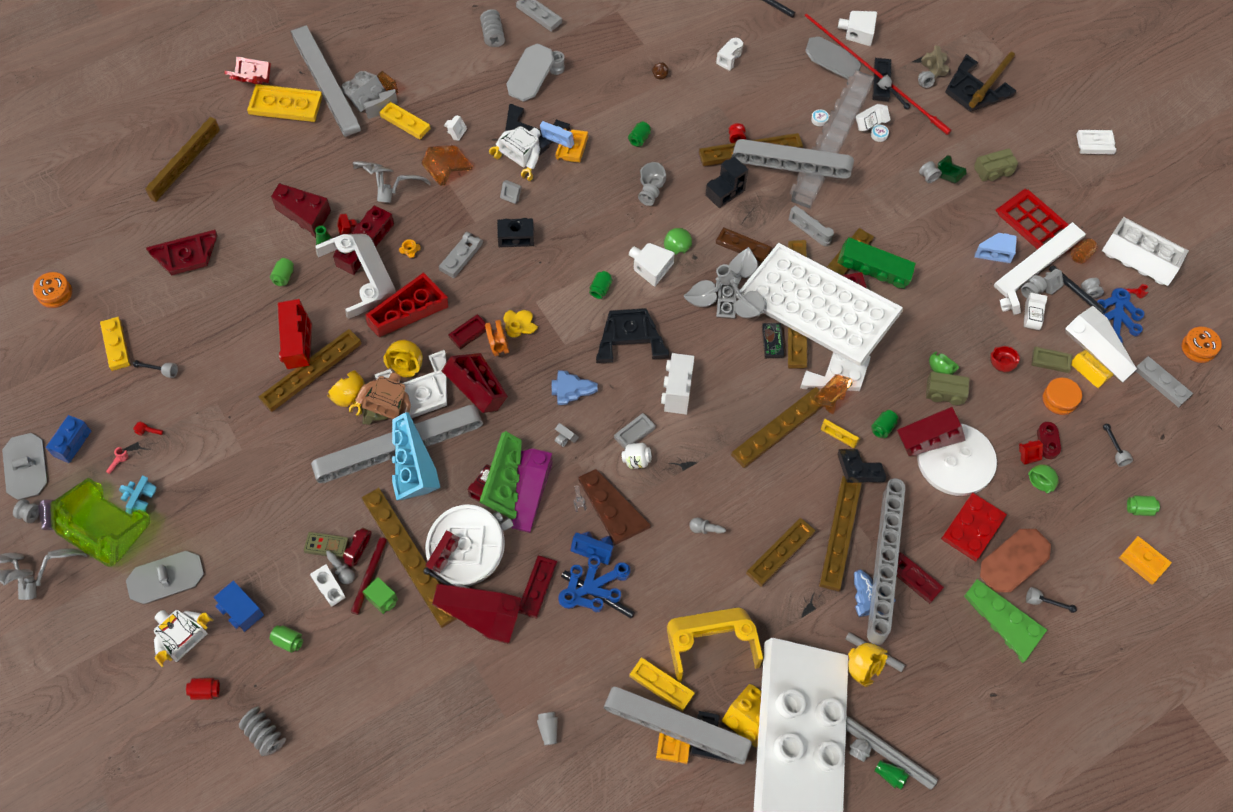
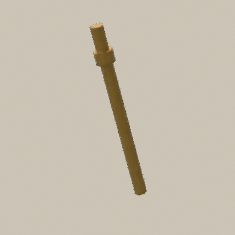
(980, 94)

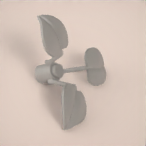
(384, 190)
(742, 265)
(26, 583)

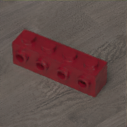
(375, 225)

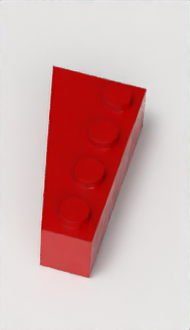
(407, 306)

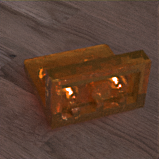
(443, 160)

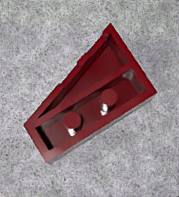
(301, 206)
(476, 381)
(932, 432)

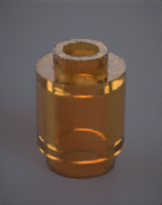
(1084, 251)

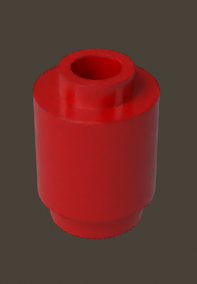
(203, 688)

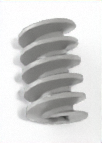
(492, 28)
(260, 733)

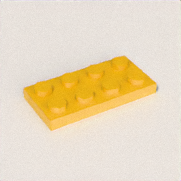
(285, 103)

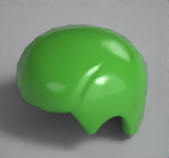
(678, 240)
(942, 364)
(1044, 478)

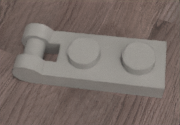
(811, 226)
(460, 255)

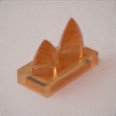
(832, 391)

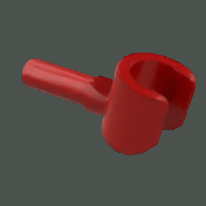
(1139, 292)
(141, 427)

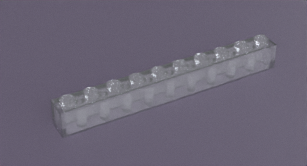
(834, 134)

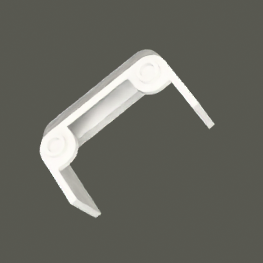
(380, 284)

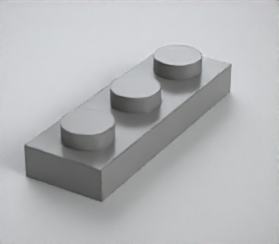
(539, 13)
(1163, 381)

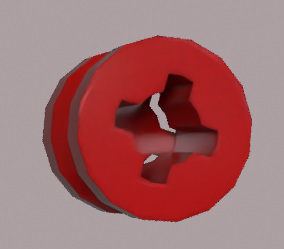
(737, 132)

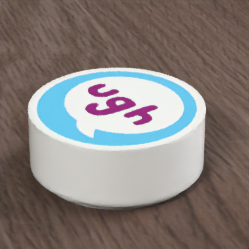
(819, 117)
(879, 133)

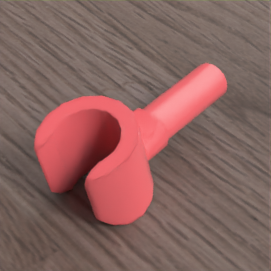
(119, 458)

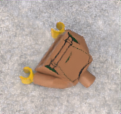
(383, 397)

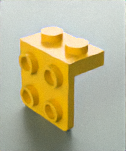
(744, 714)

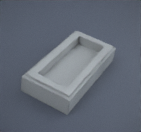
(634, 431)

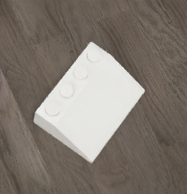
(1145, 251)

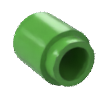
(282, 272)
(1143, 505)
(286, 638)

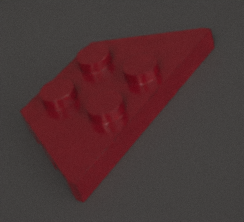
(184, 253)

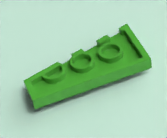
(501, 482)
(1012, 624)

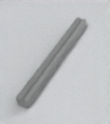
(891, 754)

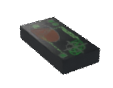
(772, 340)

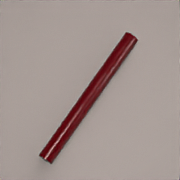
(369, 575)

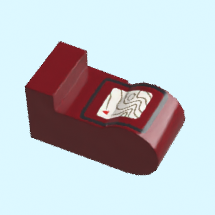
(475, 489)

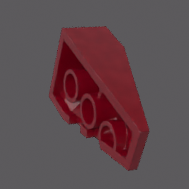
(485, 611)

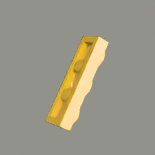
(405, 120)
(115, 343)
(661, 684)

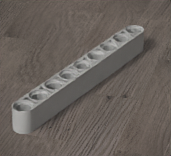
(325, 81)
(382, 449)
(892, 497)

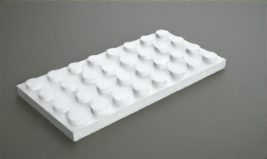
(822, 304)

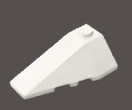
(1098, 337)

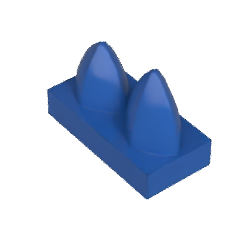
(587, 546)

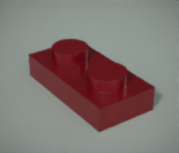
(442, 552)

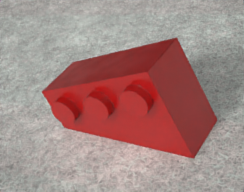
(294, 334)

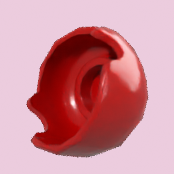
(1004, 358)

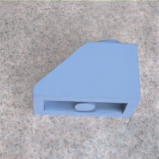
(998, 248)

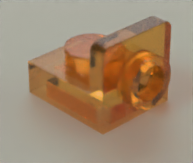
(387, 82)

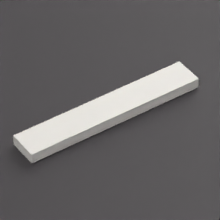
(1040, 259)

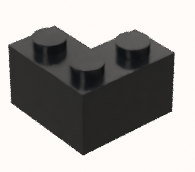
(729, 183)

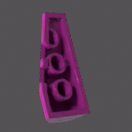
(533, 476)

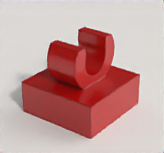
(344, 225)
(1031, 451)

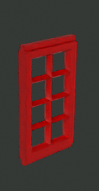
(1015, 224)

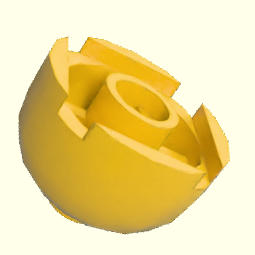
(403, 358)
(346, 390)
(865, 662)

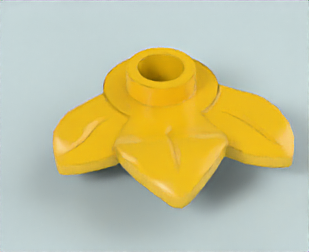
(519, 323)

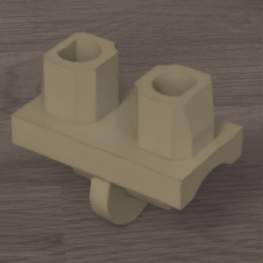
(935, 62)

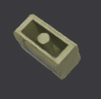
(996, 165)
(947, 388)

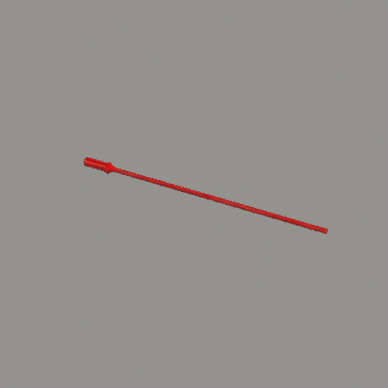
(933, 119)

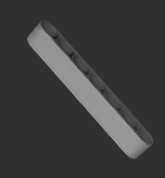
(793, 158)
(678, 725)

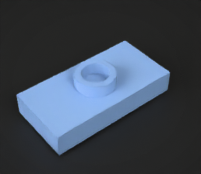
(556, 134)

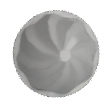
(926, 79)
(860, 749)

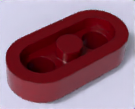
(1049, 439)
(360, 541)

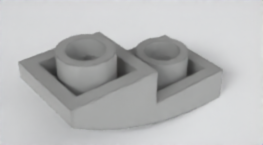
(375, 106)
(726, 301)

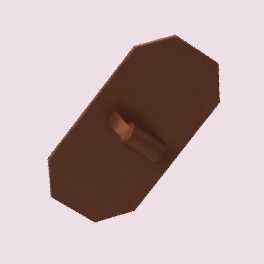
(1015, 560)

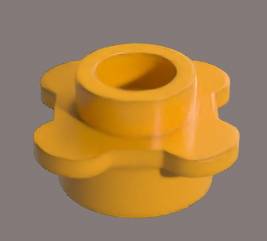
(407, 244)

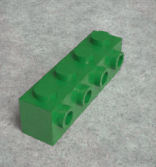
(876, 263)

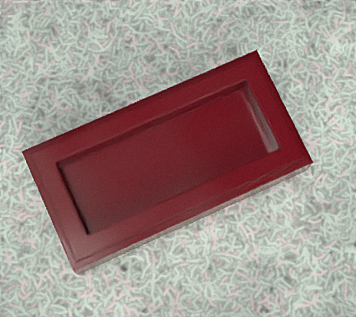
(468, 331)

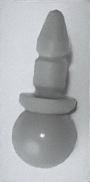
(699, 525)
(345, 574)

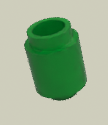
(639, 134)
(600, 284)
(884, 424)

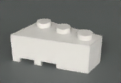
(678, 383)

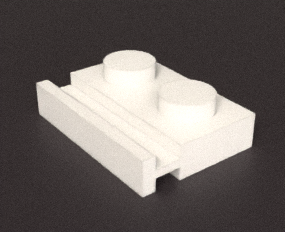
(1096, 141)

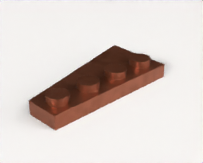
(613, 509)

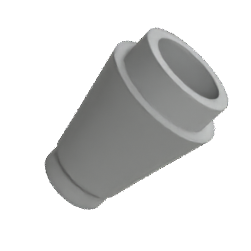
(548, 727)

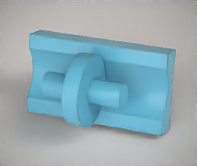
(134, 503)

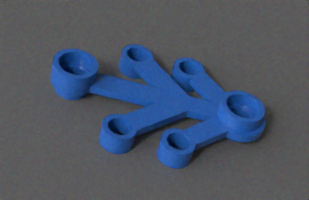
(1121, 298)
(592, 586)

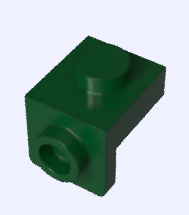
(950, 171)

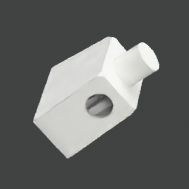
(859, 26)
(652, 262)

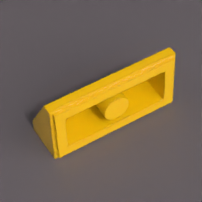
(1091, 368)
(840, 433)

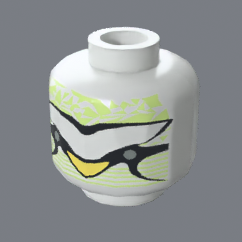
(637, 455)

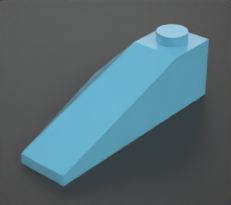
(414, 468)

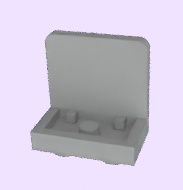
(362, 89)

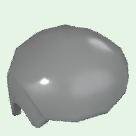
(653, 174)

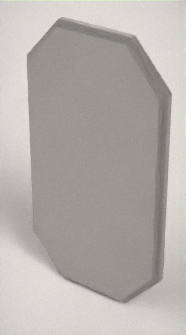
(832, 57)
(530, 72)
(24, 466)
(164, 577)

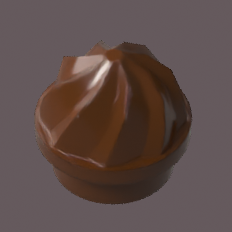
(660, 70)

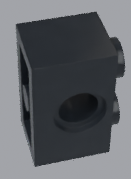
(509, 238)

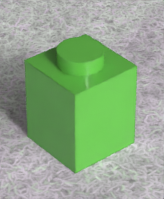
(380, 595)

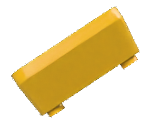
(684, 629)

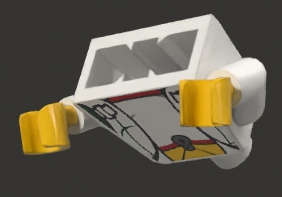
(519, 146)
(178, 633)

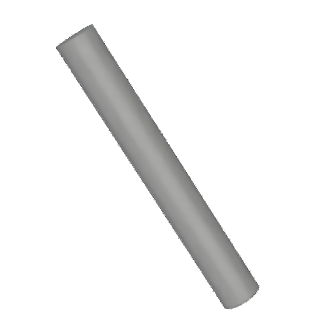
(890, 660)

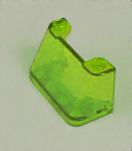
(95, 523)

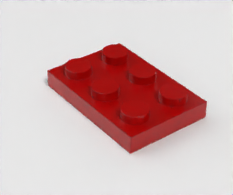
(974, 527)

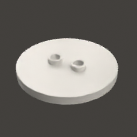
(960, 466)
(478, 548)

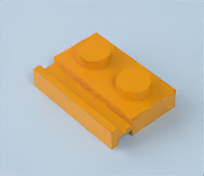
(575, 153)
(1145, 560)
(672, 749)

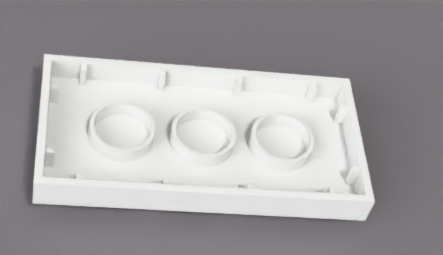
(801, 729)

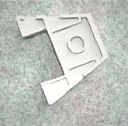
(839, 366)
(427, 391)

